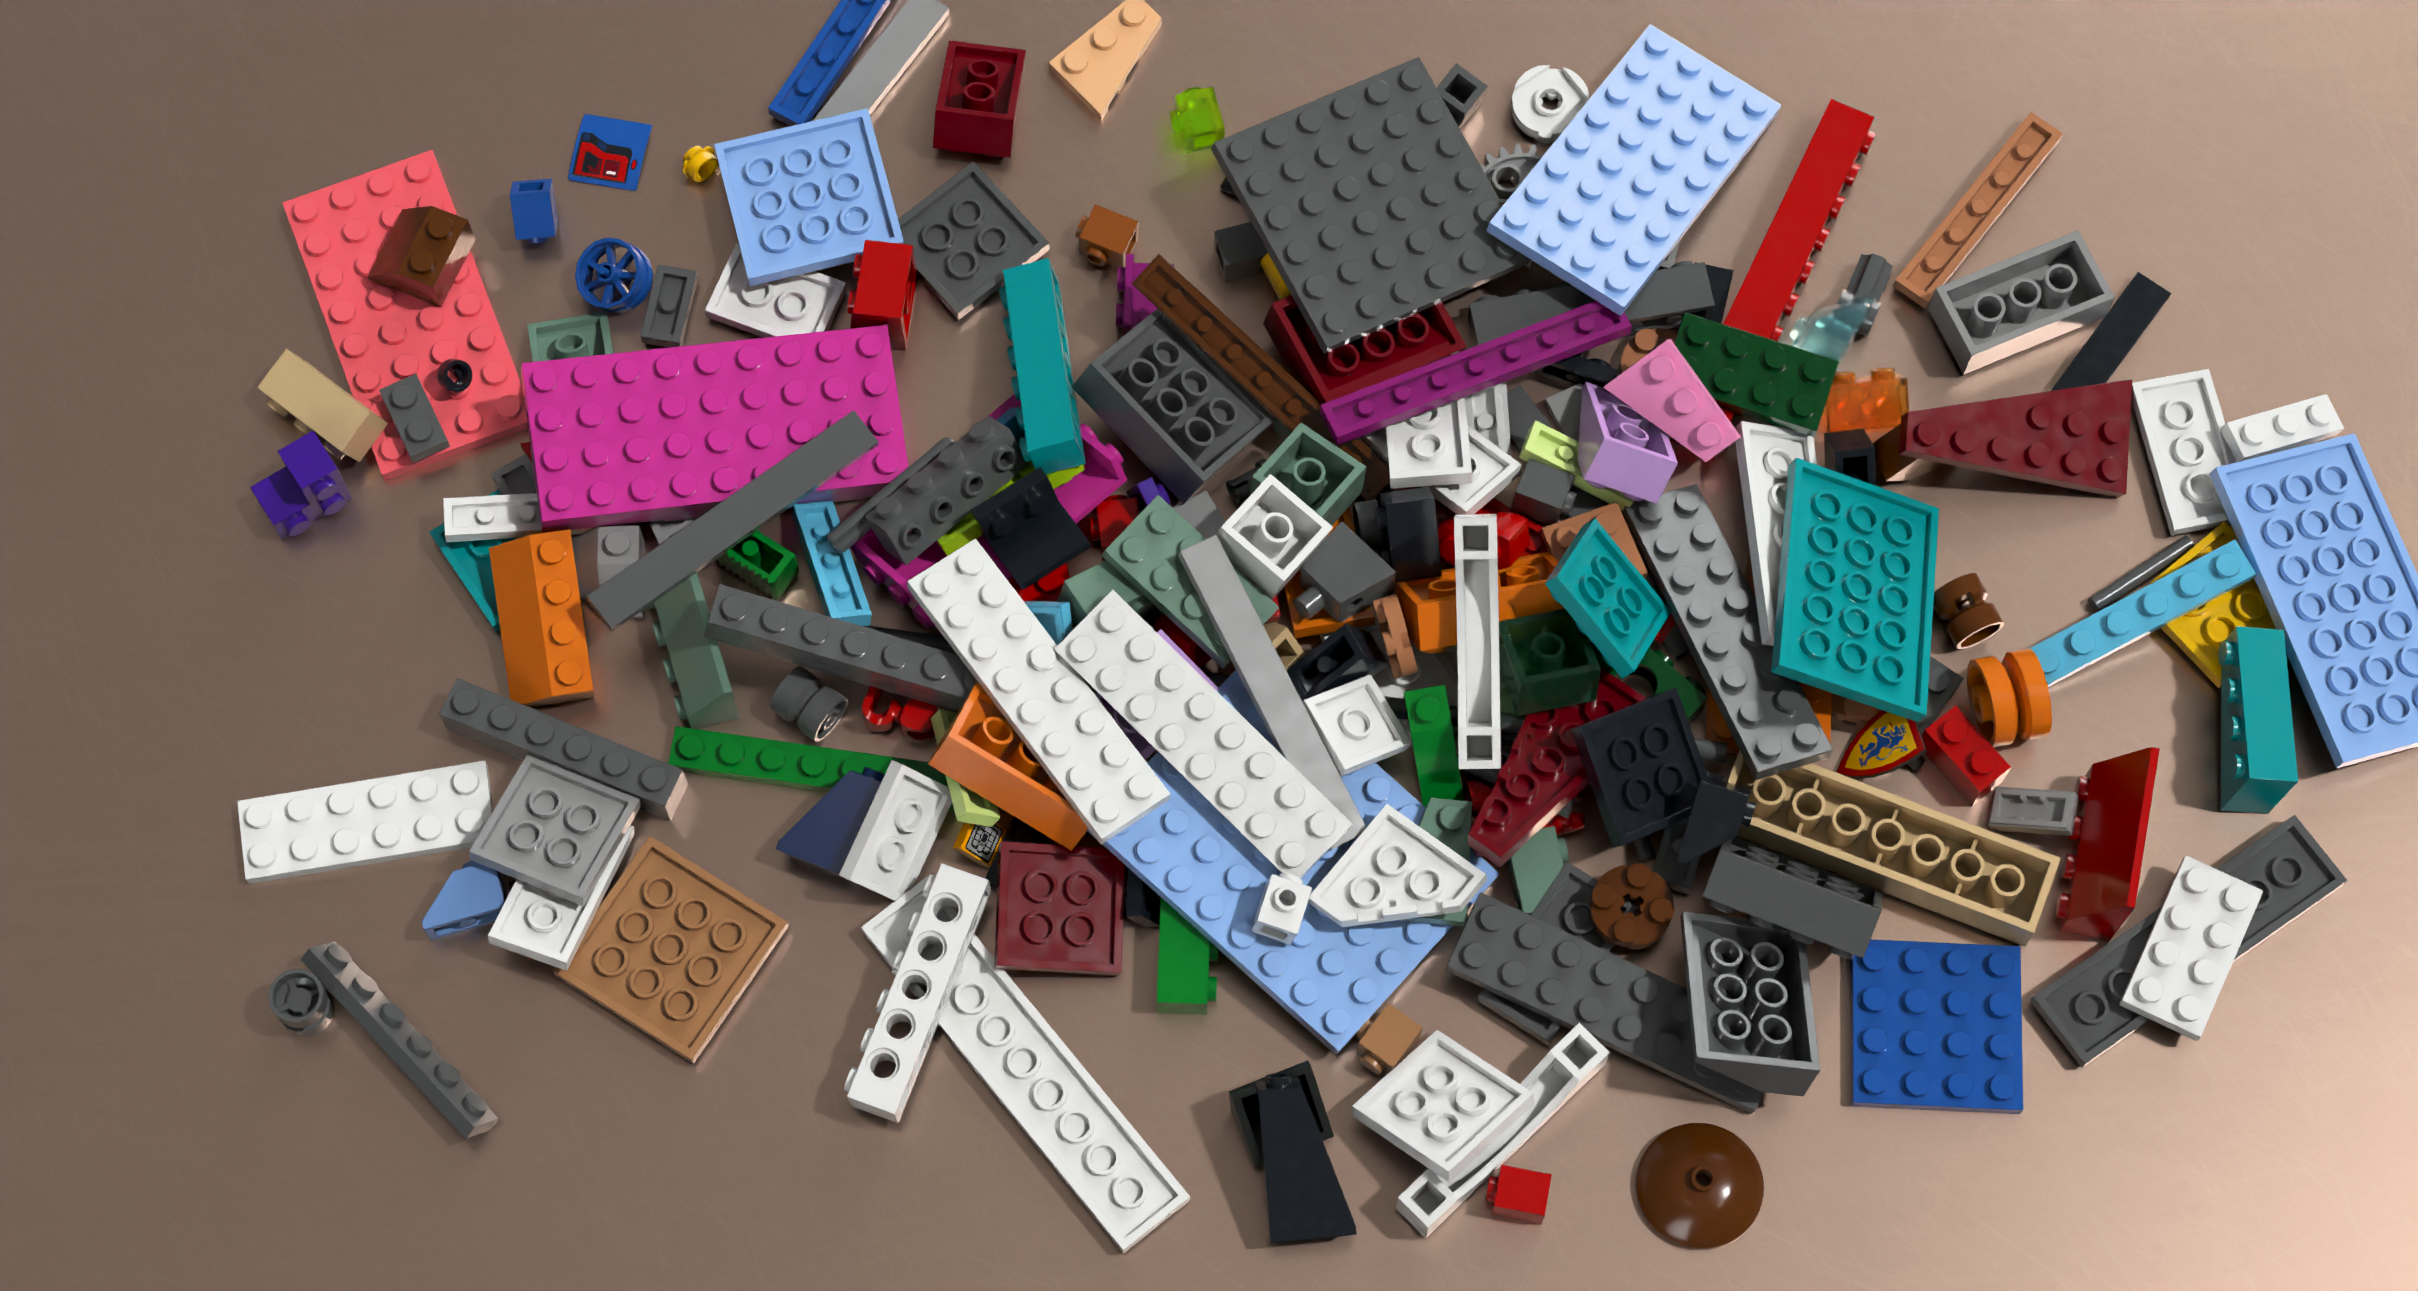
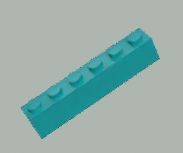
(1042, 366)

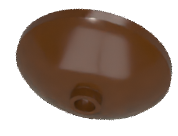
(1693, 1213)

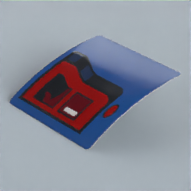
(609, 152)

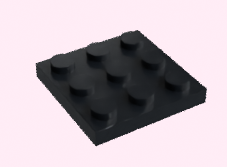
(1641, 766)

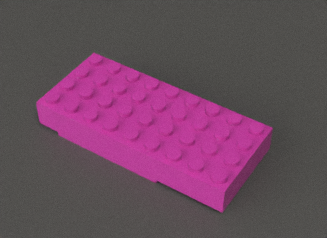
(698, 422)

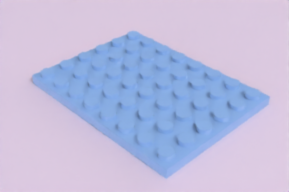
(1216, 877)

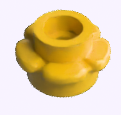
(699, 163)

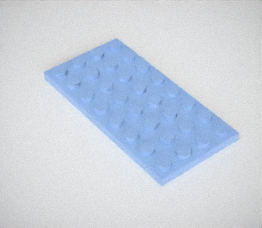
(1634, 169)
(2335, 587)

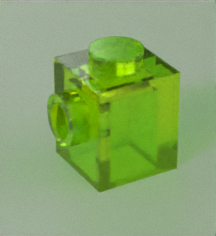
(1197, 118)

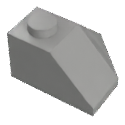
(604, 554)

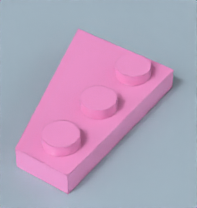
(1676, 401)

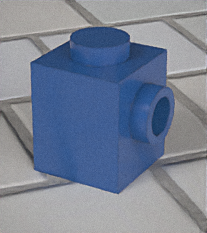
(534, 210)

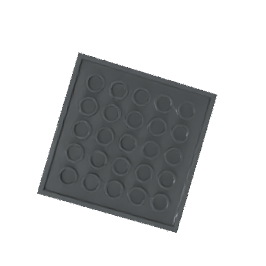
(1368, 204)

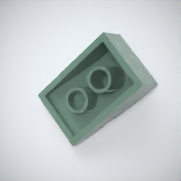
(570, 337)

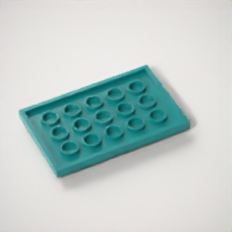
(1856, 590)

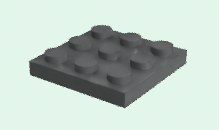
(967, 238)

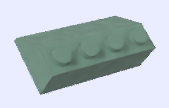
(693, 659)

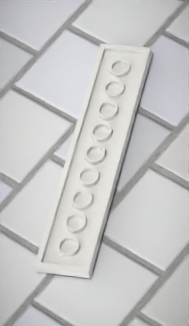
(1041, 1084)

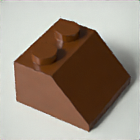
(424, 253)

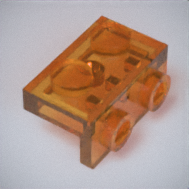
(1867, 400)

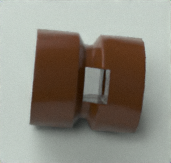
(1973, 623)

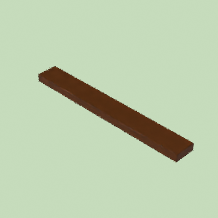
(1248, 362)

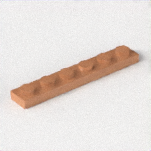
(1978, 209)

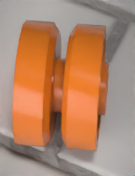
(2009, 697)

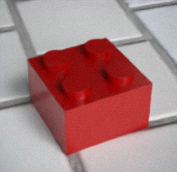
(884, 289)

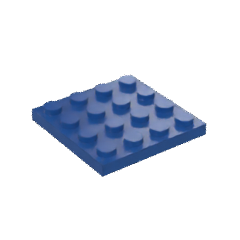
(1937, 1027)

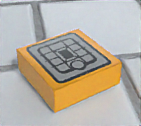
(979, 842)

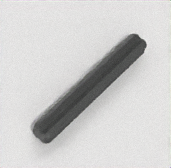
(856, 525)

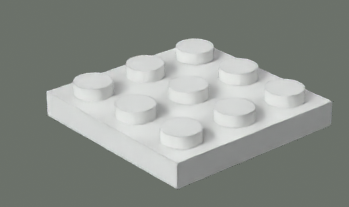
(1443, 1105)

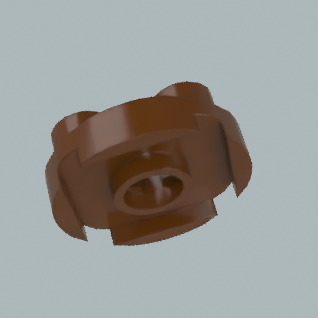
(1625, 929)

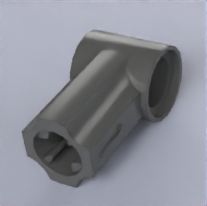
(1868, 279)

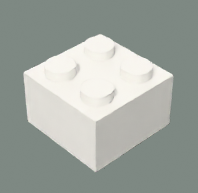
(1272, 536)

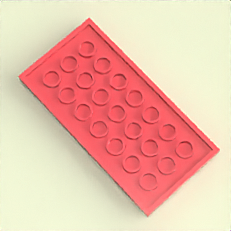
(393, 335)

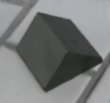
(1245, 1109)

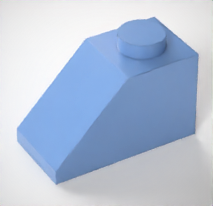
(466, 901)

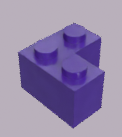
(303, 488)

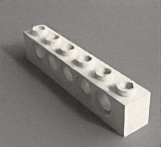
(889, 1095)

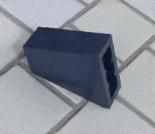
(832, 824)

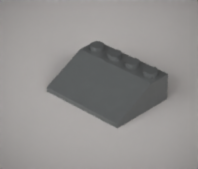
(1172, 404)
(1794, 896)
(1750, 1003)

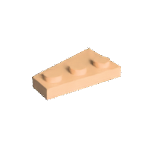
(1104, 55)

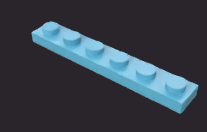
(2143, 612)

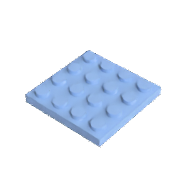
(807, 195)

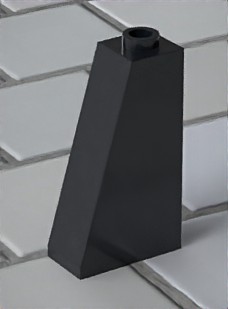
(1298, 1174)

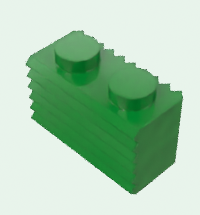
(762, 563)

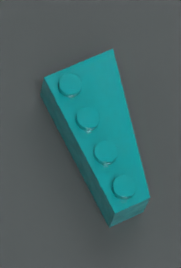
(2255, 721)

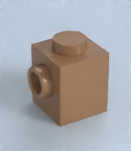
(1387, 1040)

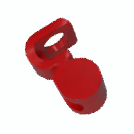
(912, 718)

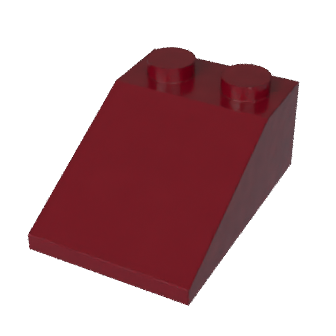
(979, 99)

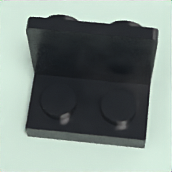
(1029, 529)

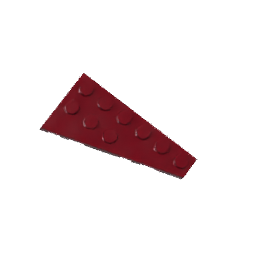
(2048, 437)

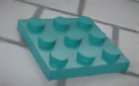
(1607, 598)

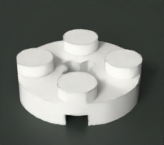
(1543, 82)

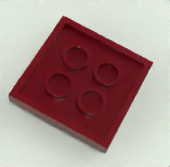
(1059, 909)

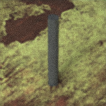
(2140, 574)

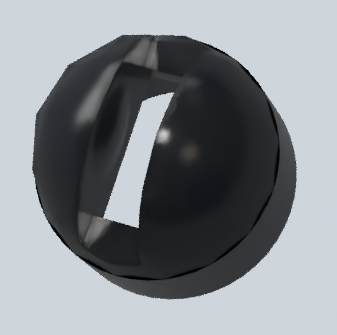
(459, 369)

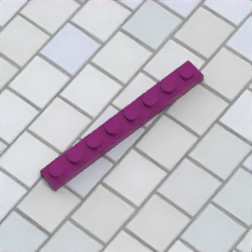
(1472, 370)

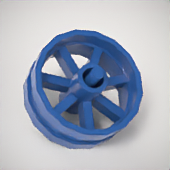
(613, 275)

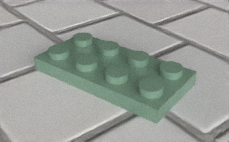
(1149, 561)

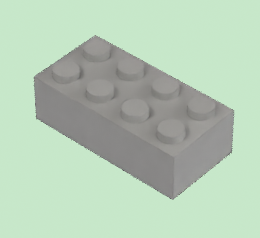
(2021, 302)

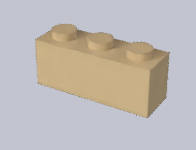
(321, 407)

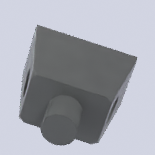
(1343, 577)

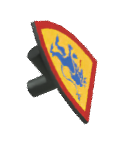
(1883, 747)

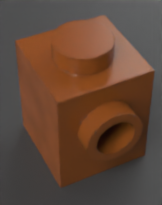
(1107, 237)

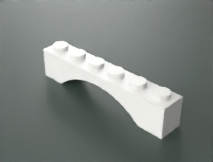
(1477, 641)
(1553, 1082)

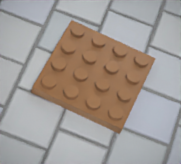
(672, 949)

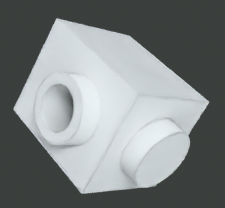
(1281, 908)

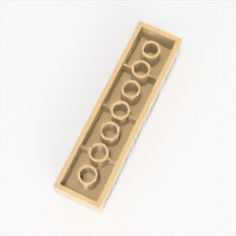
(1900, 848)

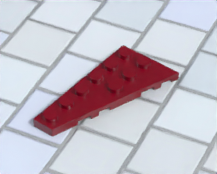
(1541, 773)

